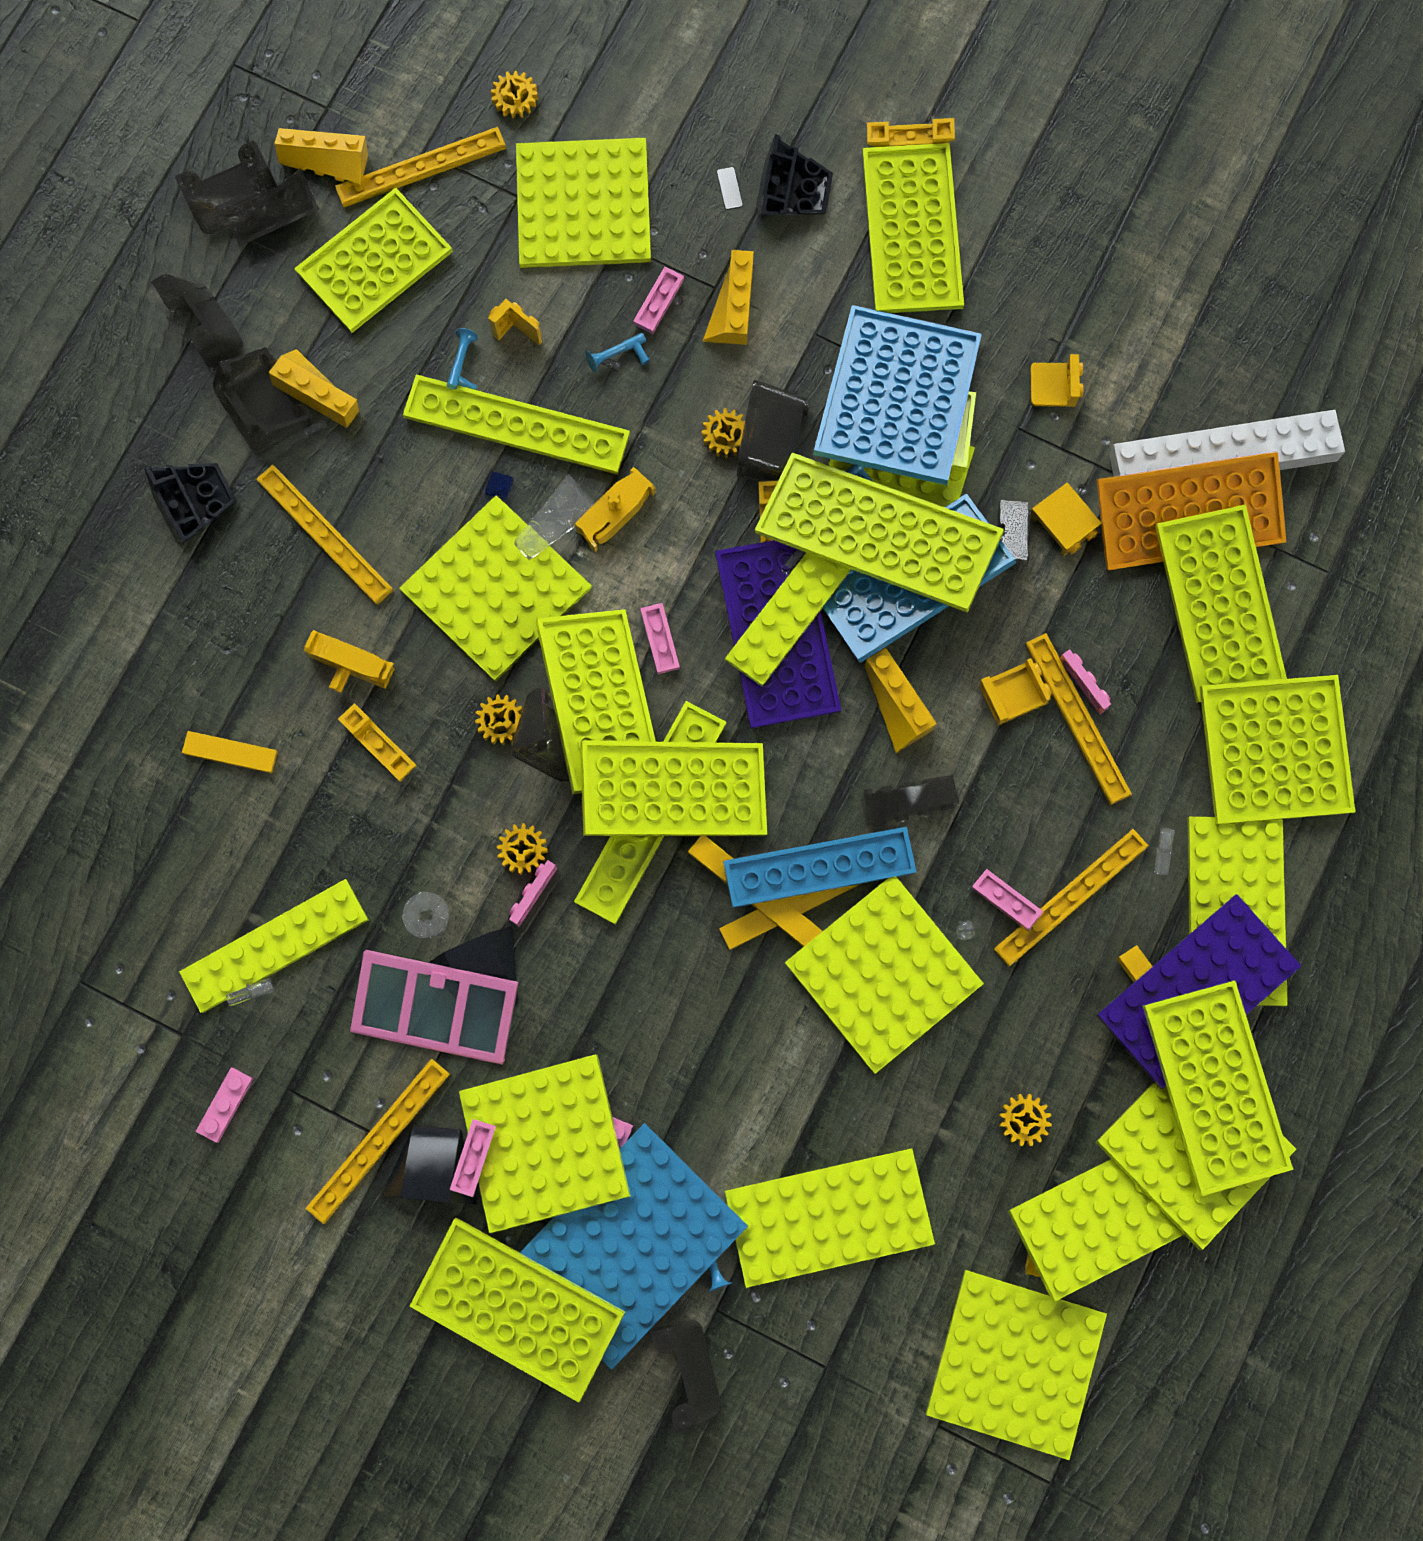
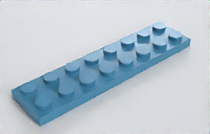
(819, 867)

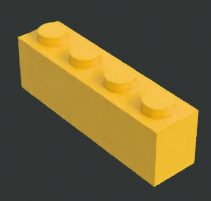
(324, 153)
(731, 311)
(307, 384)
(898, 702)

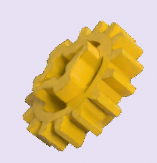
(505, 100)
(717, 437)
(494, 727)
(511, 847)
(1023, 1131)

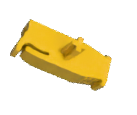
(614, 509)
(348, 661)

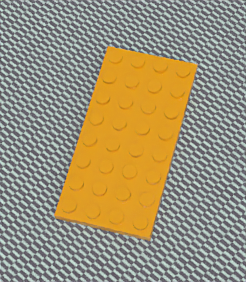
(1138, 501)

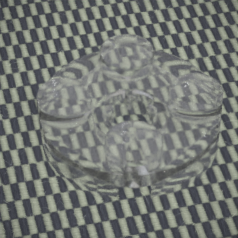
(422, 902)

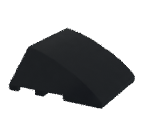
(792, 183)
(189, 496)
(486, 955)
(428, 1166)

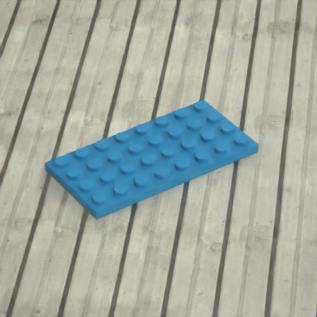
(878, 613)

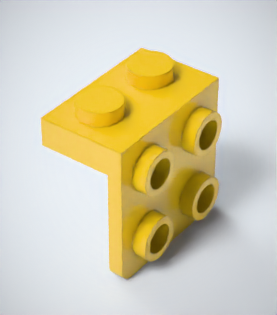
(508, 314)
(1057, 383)

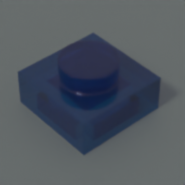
(499, 485)

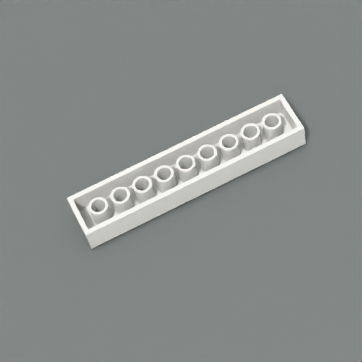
(1297, 439)

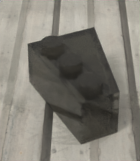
(1014, 519)

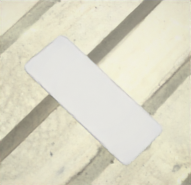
(729, 188)

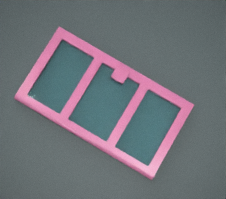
(434, 1007)

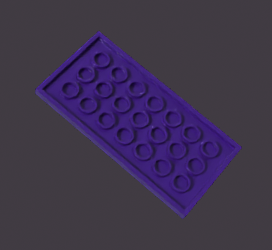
(805, 679)
(1220, 950)

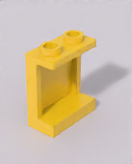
(1067, 519)
(1015, 692)

